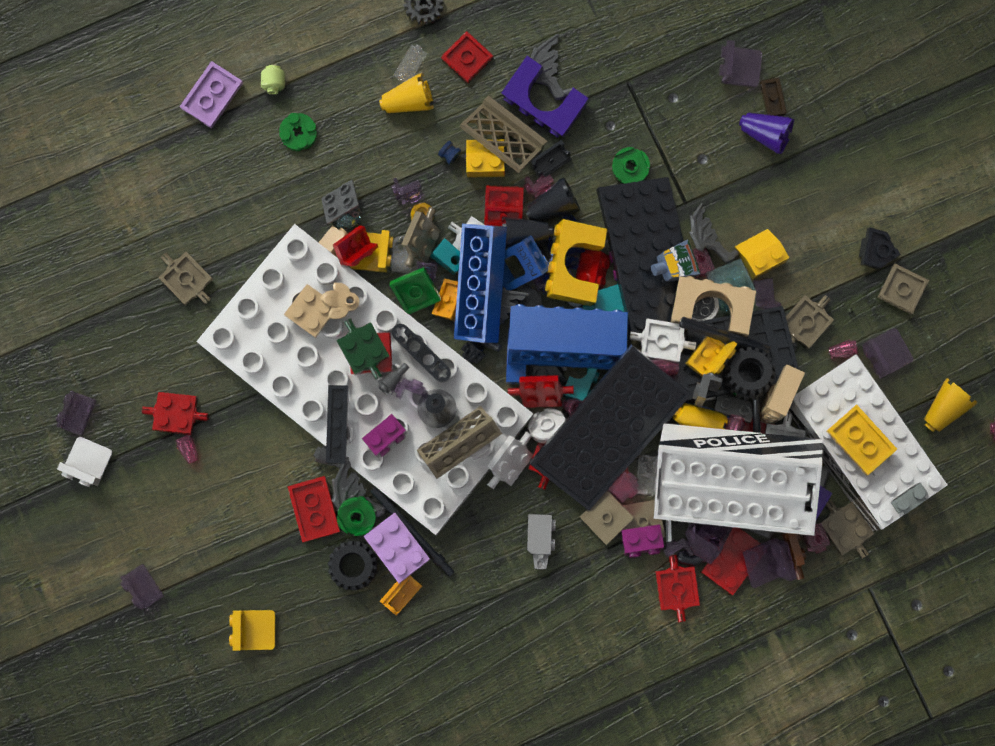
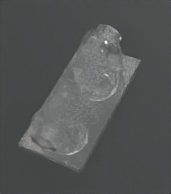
(410, 63)

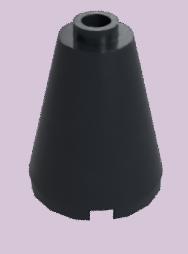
(553, 203)
(519, 229)
(437, 416)

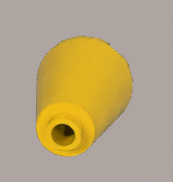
(408, 96)
(948, 406)
(699, 417)

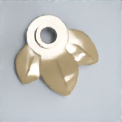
(337, 301)

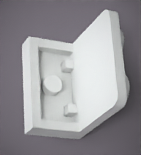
(86, 462)

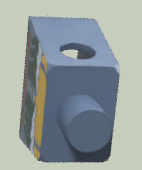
(676, 262)

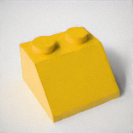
(482, 162)
(762, 253)

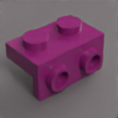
(642, 540)

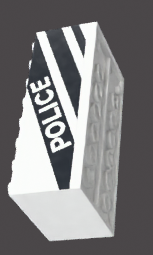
(738, 479)
(897, 483)

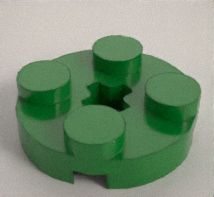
(299, 142)
(635, 157)
(354, 526)

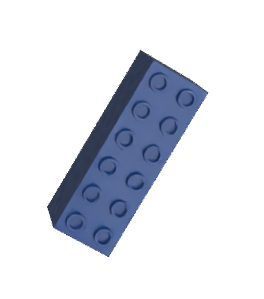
(566, 337)

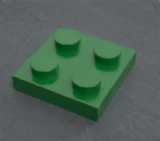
(415, 291)

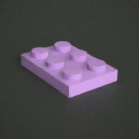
(211, 94)
(397, 548)

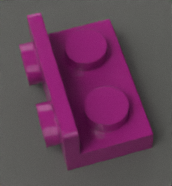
(385, 435)

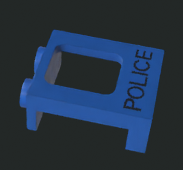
(530, 259)

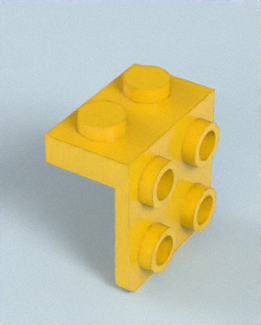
(380, 259)
(711, 356)
(252, 630)

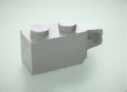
(539, 539)

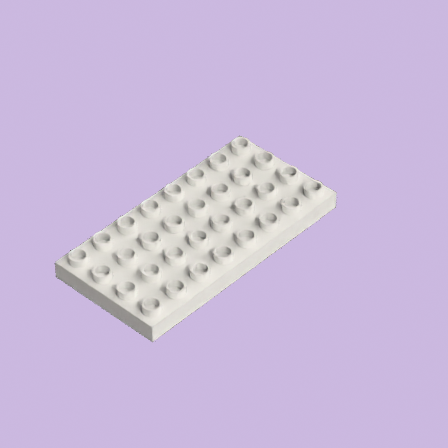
(297, 368)

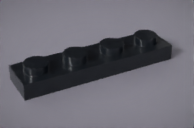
(337, 424)

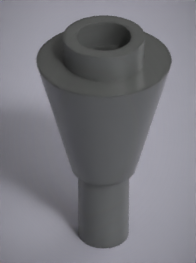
(389, 382)
(320, 455)

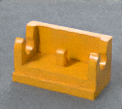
(400, 594)

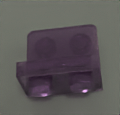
(740, 65)
(887, 352)

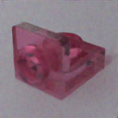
(541, 185)

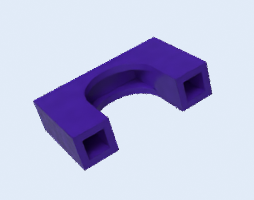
(518, 93)

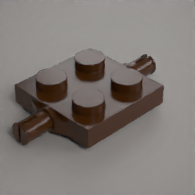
(797, 554)

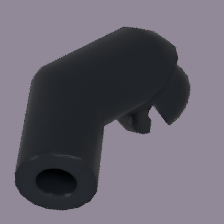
(687, 560)

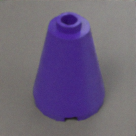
(768, 129)

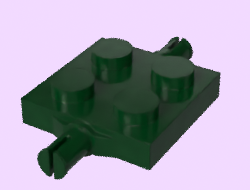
(363, 348)

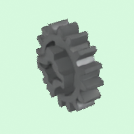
(420, 11)

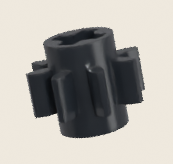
(473, 352)

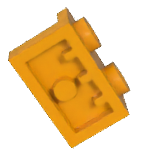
(447, 306)

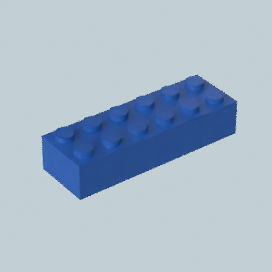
(480, 283)

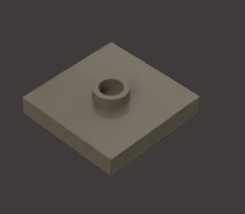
(903, 289)
(644, 515)
(607, 517)

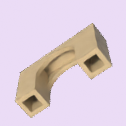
(739, 301)
(780, 396)

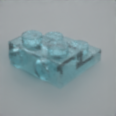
(731, 273)

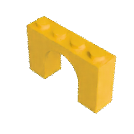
(561, 283)

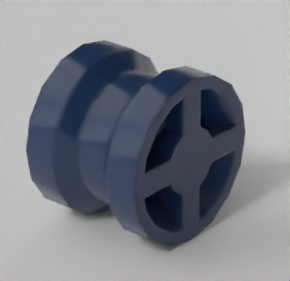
(449, 152)

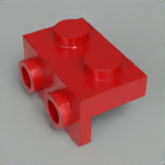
(354, 247)
(593, 267)

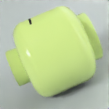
(272, 79)

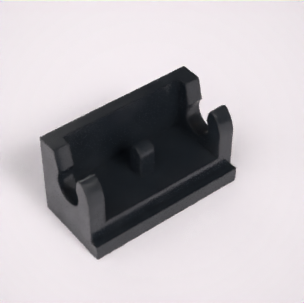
(550, 160)

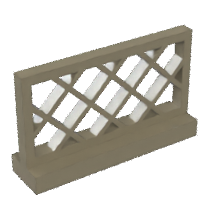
(511, 127)
(457, 450)

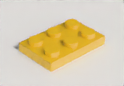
(861, 440)

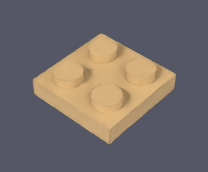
(309, 311)

